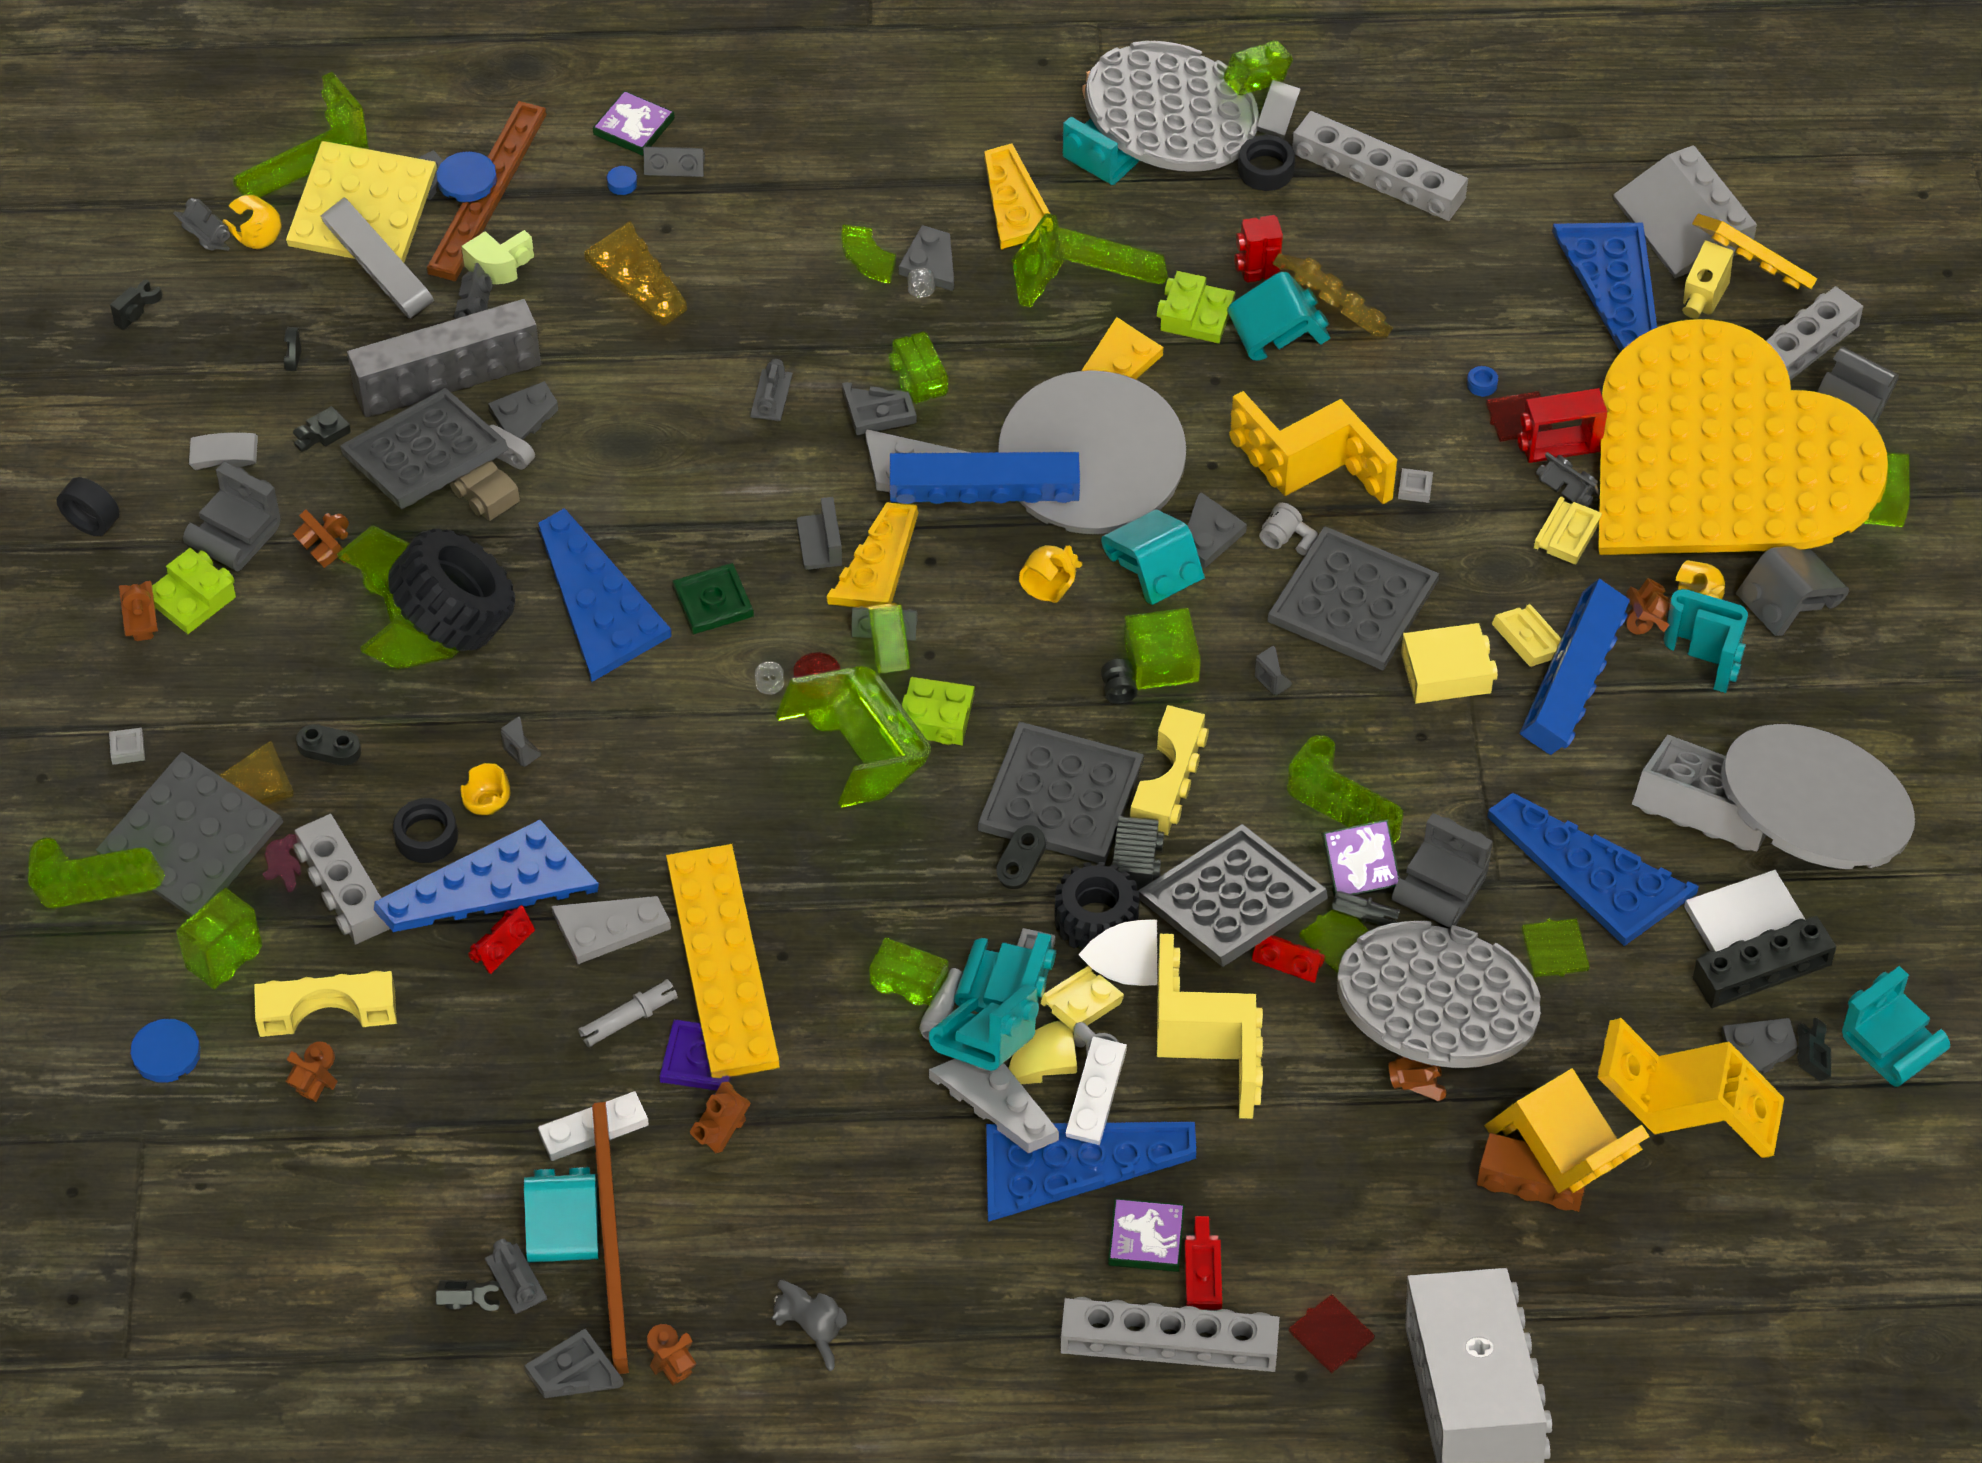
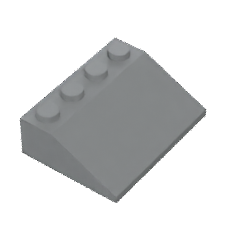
(1669, 200)
(1688, 788)

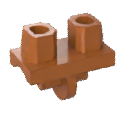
(312, 530)
(1648, 607)
(138, 610)
(311, 1074)
(721, 1118)
(670, 1355)

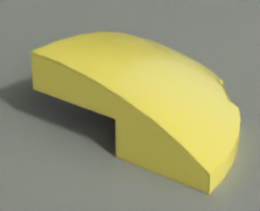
(1047, 1053)

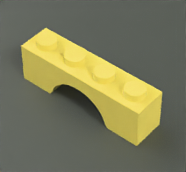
(1179, 739)
(285, 1003)

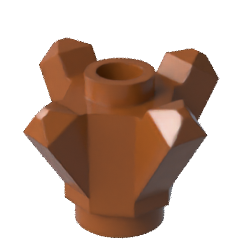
(1417, 1077)

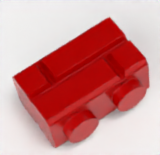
(1258, 247)

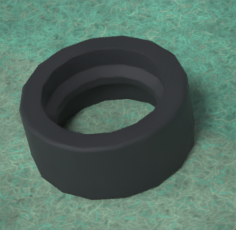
(1266, 146)
(88, 506)
(421, 810)

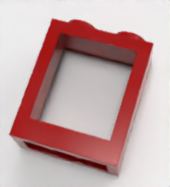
(1565, 441)

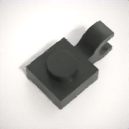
(130, 304)
(324, 427)
(1813, 1053)
(460, 1293)

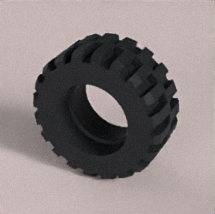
(451, 589)

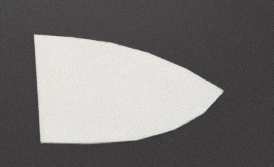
(1125, 953)

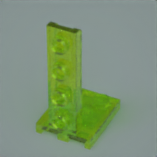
(348, 129)
(1050, 244)

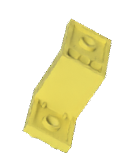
(1209, 1026)

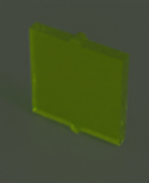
(1333, 935)
(1555, 947)

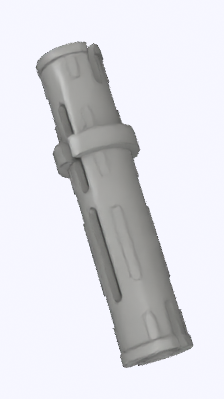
(638, 1007)

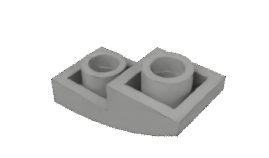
(1278, 109)
(214, 449)

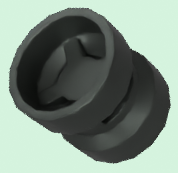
(1119, 681)

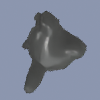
(817, 1316)

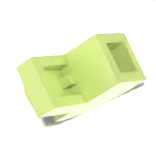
(497, 259)

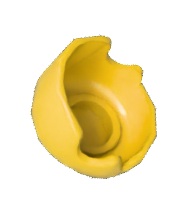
(486, 789)

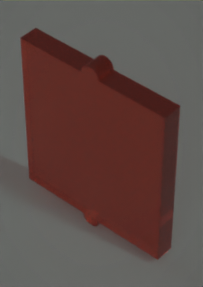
(1506, 414)
(1331, 1333)

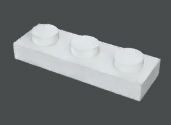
(1096, 1090)
(577, 1130)

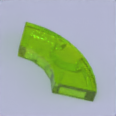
(866, 255)

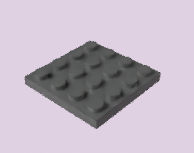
(424, 448)
(1353, 598)
(1064, 788)
(196, 830)
(1232, 895)

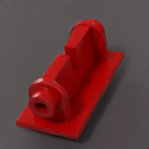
(505, 939)
(1289, 958)

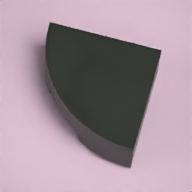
(294, 349)

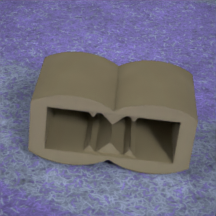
(487, 490)

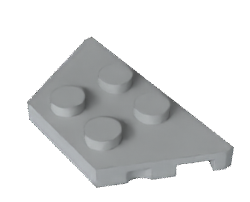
(882, 444)

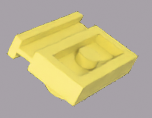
(1568, 530)
(1528, 634)
(1082, 998)

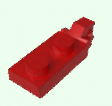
(1203, 1267)

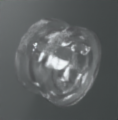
(921, 289)
(770, 686)

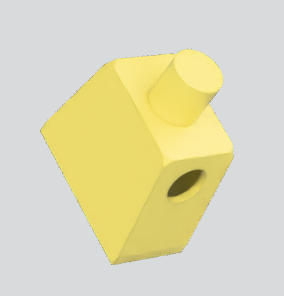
(1704, 288)

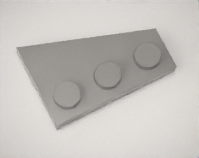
(609, 925)

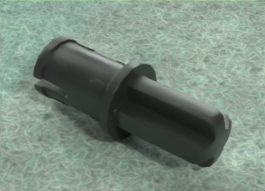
(1364, 909)

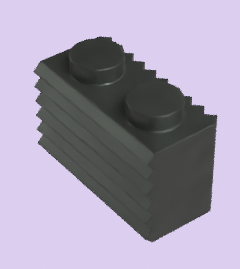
(1136, 849)

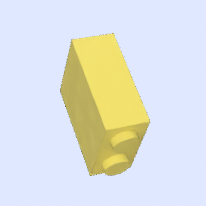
(1448, 663)

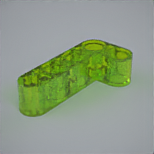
(1316, 765)
(92, 878)

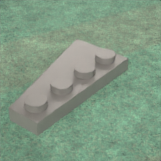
(998, 1098)

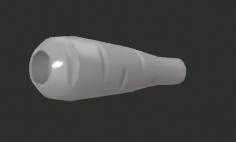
(941, 1004)

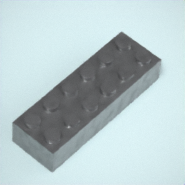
(444, 356)

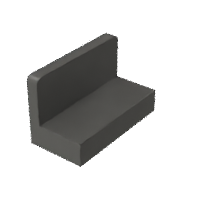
(820, 537)

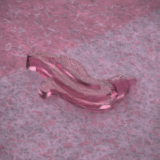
(281, 862)

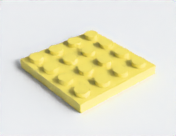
(380, 185)

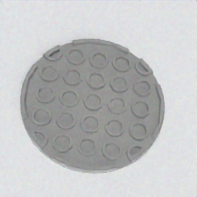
(1169, 106)
(1125, 443)
(1818, 796)
(1438, 994)

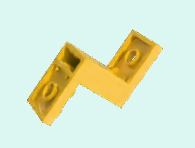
(1313, 447)
(1691, 1088)
(1567, 1133)

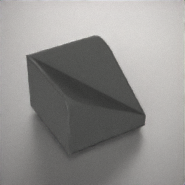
(1269, 673)
(517, 744)

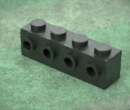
(1764, 961)

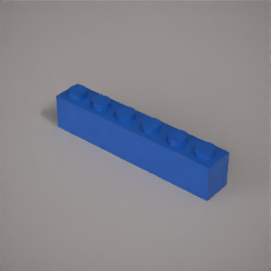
(984, 477)
(1575, 667)

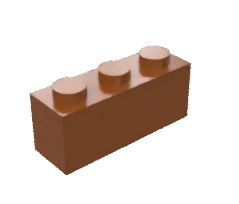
(1513, 1169)

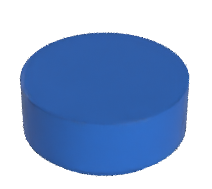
(622, 180)
(1482, 381)

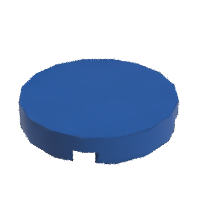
(466, 176)
(165, 1050)

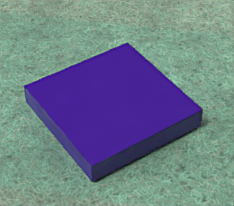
(687, 1059)

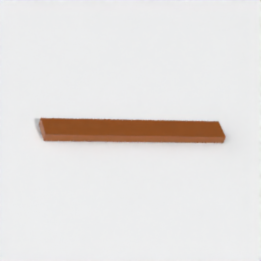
(474, 215)
(610, 1238)

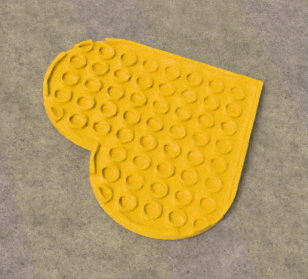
(1721, 452)

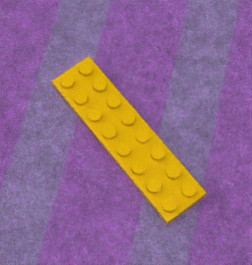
(722, 962)

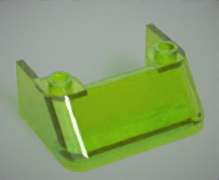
(399, 642)
(871, 722)

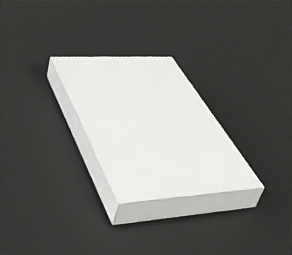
(1742, 910)

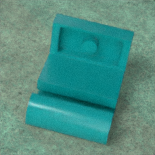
(1095, 152)
(1277, 313)
(1158, 551)
(1714, 632)
(999, 975)
(1891, 1029)
(991, 1034)
(561, 1215)

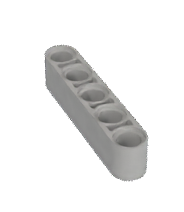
(377, 258)

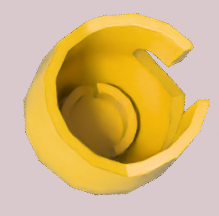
(261, 228)
(1049, 572)
(1701, 579)

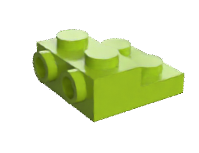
(1194, 308)
(192, 590)
(939, 709)

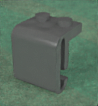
(1859, 383)
(236, 518)
(1787, 583)
(1445, 871)

